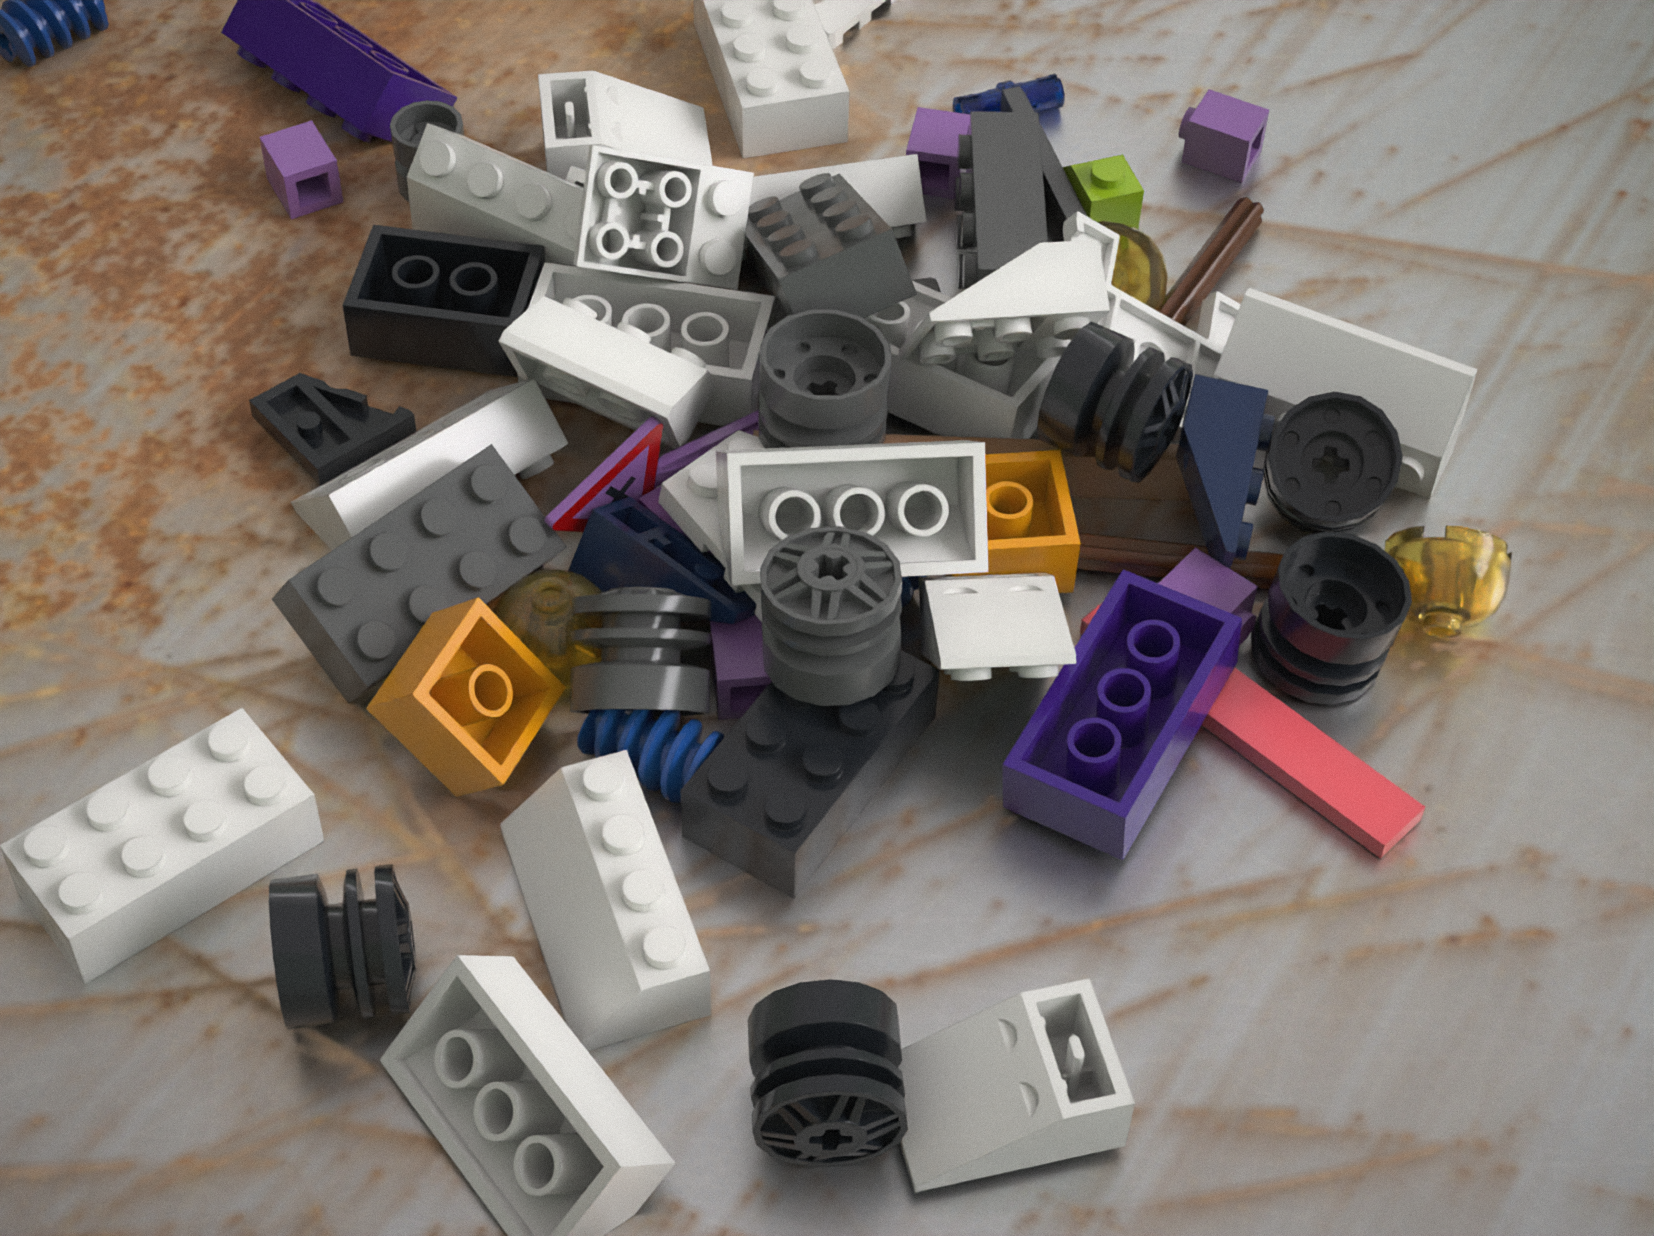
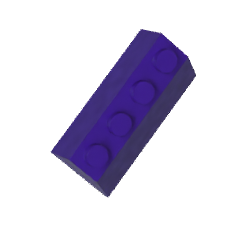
(330, 62)

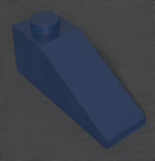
(638, 549)

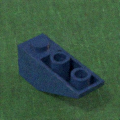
(1217, 457)

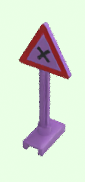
(636, 470)

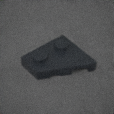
(327, 426)

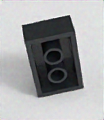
(439, 298)

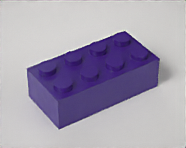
(1121, 714)

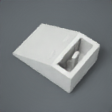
(618, 115)
(662, 218)
(1022, 306)
(994, 623)
(1014, 1089)

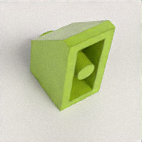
(1107, 190)

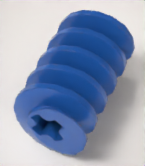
(36, 22)
(655, 747)

